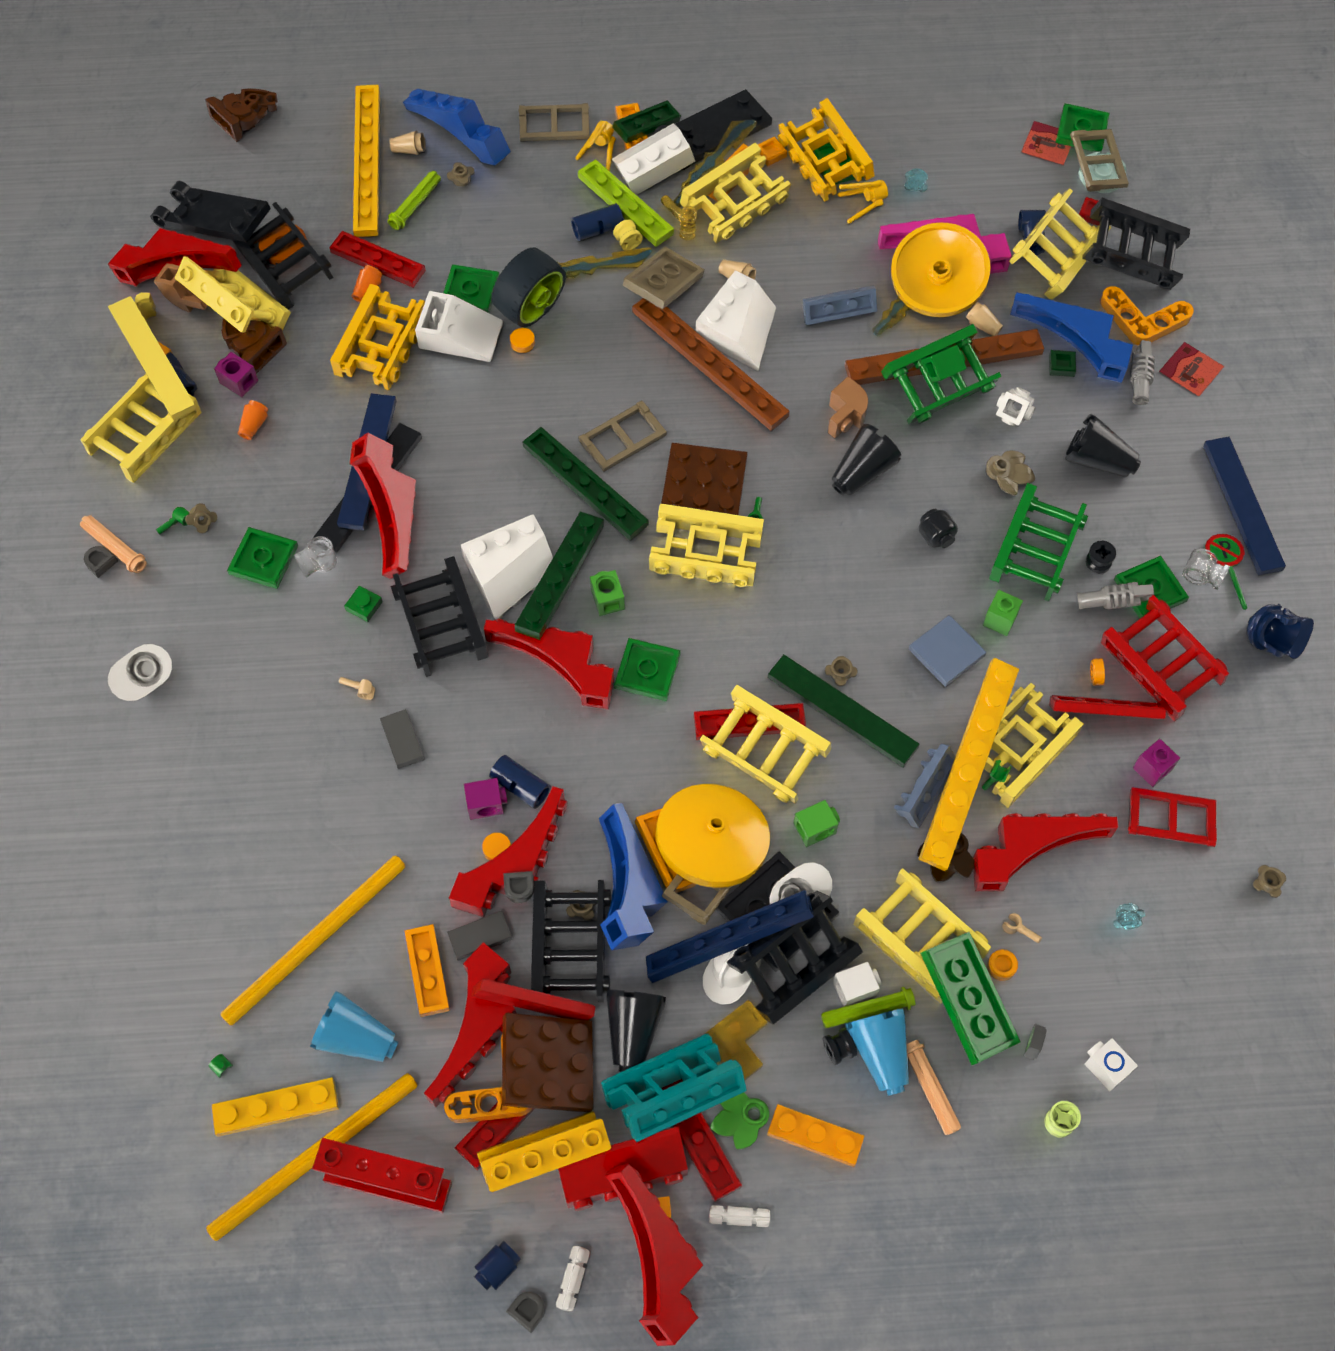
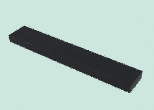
(404, 441)

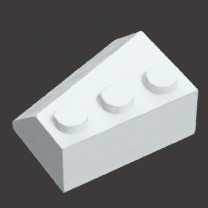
(738, 320)
(508, 563)

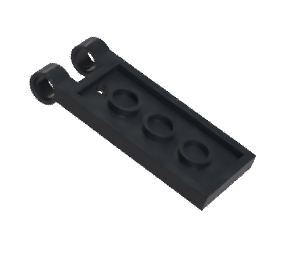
(710, 124)
(212, 213)

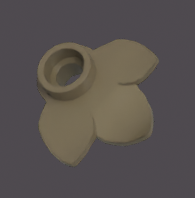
(1009, 471)

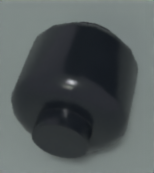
(938, 528)

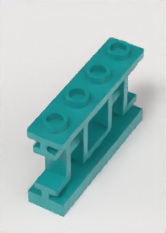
(656, 1109)

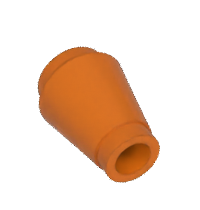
(366, 276)
(252, 418)

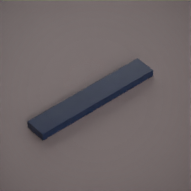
(356, 498)
(1244, 506)
(729, 936)

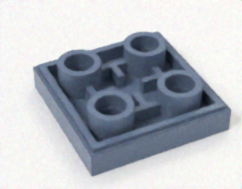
(947, 650)

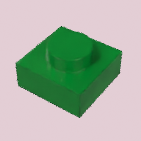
(363, 603)

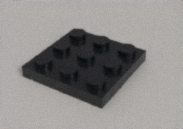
(755, 895)

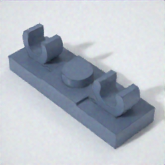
(839, 305)
(927, 786)

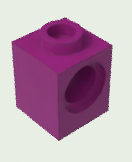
(236, 374)
(1156, 762)
(484, 798)

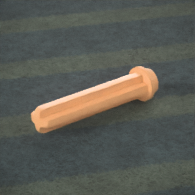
(134, 561)
(932, 1088)

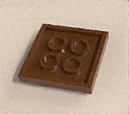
(705, 478)
(547, 1063)

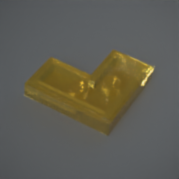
(732, 1036)

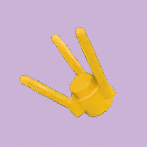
(600, 136)
(873, 192)

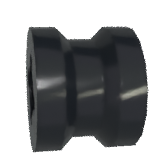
(1095, 561)
(839, 1046)

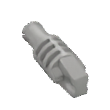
(1142, 372)
(1116, 596)

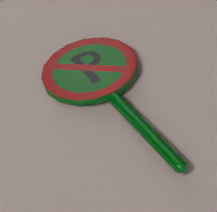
(1228, 552)

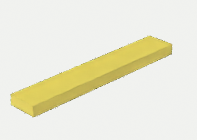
(152, 358)

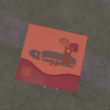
(1042, 144)
(1191, 369)

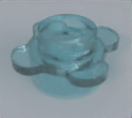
(916, 180)
(1128, 916)

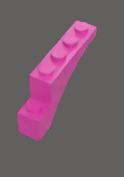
(995, 244)

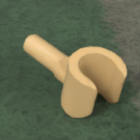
(365, 687)
(1020, 928)

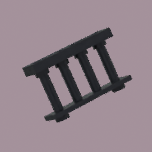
(1141, 224)
(270, 275)
(465, 620)
(545, 927)
(810, 978)

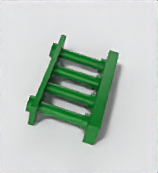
(899, 369)
(1021, 523)

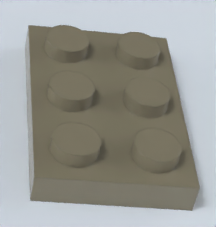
(663, 277)

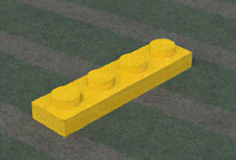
(274, 1107)

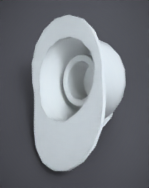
(139, 672)
(806, 877)
(724, 983)

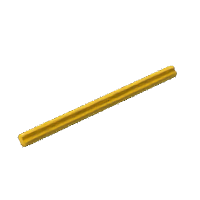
(312, 940)
(305, 1161)

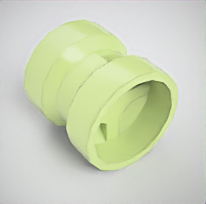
(1066, 1114)

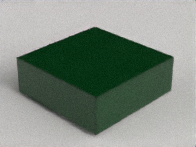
(1062, 363)

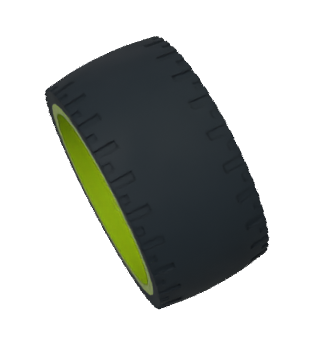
(528, 287)

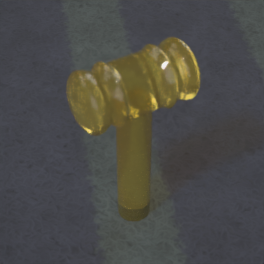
(686, 216)

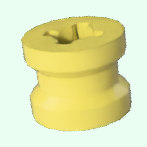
(627, 235)

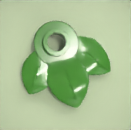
(736, 1122)

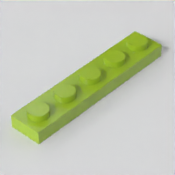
(613, 191)

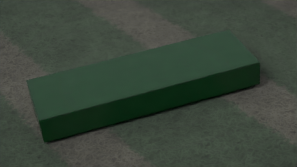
(646, 121)

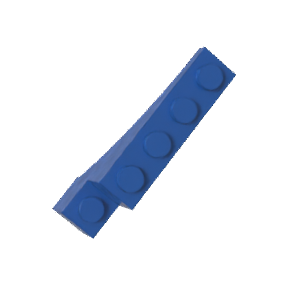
(463, 120)
(1080, 327)
(635, 885)

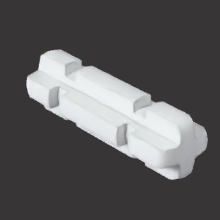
(739, 1216)
(572, 1278)

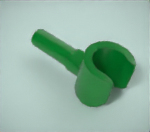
(756, 512)
(177, 516)
(997, 774)
(219, 1064)

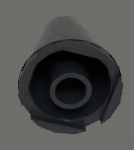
(1102, 449)
(865, 460)
(632, 1025)

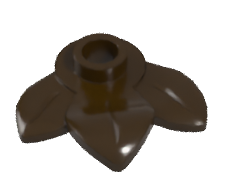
(960, 863)

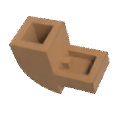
(175, 291)
(850, 405)

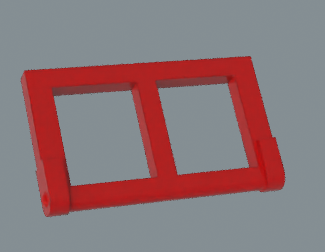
(1173, 799)

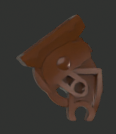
(241, 111)
(257, 344)

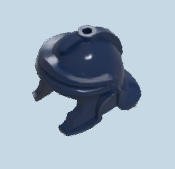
(1279, 631)

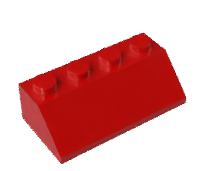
(655, 1158)

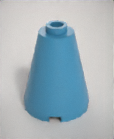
(352, 1032)
(883, 1048)

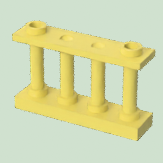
(1069, 265)
(232, 295)
(148, 446)
(790, 731)
(894, 942)

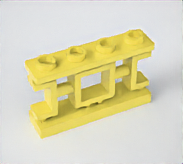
(726, 177)
(706, 526)
(1035, 757)

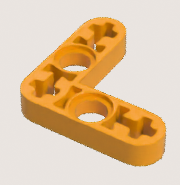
(1144, 324)
(467, 1113)

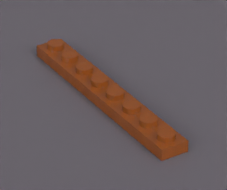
(987, 349)
(712, 363)

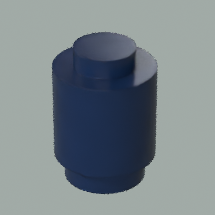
(496, 1266)

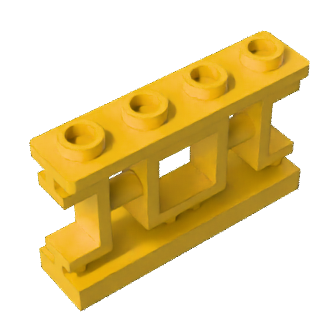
(841, 140)
(362, 330)
(543, 1151)

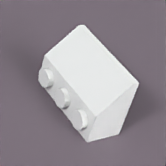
(654, 159)

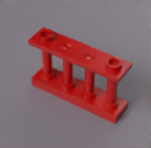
(1155, 682)
(382, 1175)

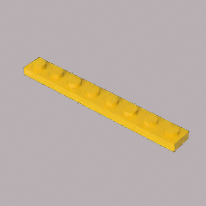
(366, 161)
(968, 764)

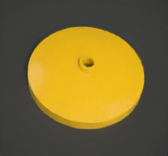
(940, 269)
(712, 835)

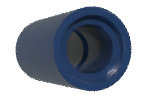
(596, 222)
(520, 781)

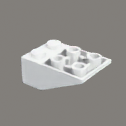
(457, 328)

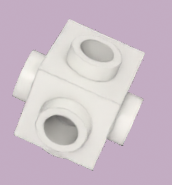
(1007, 410)

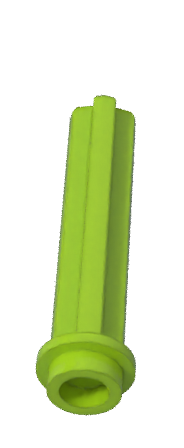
(398, 218)
(869, 1008)

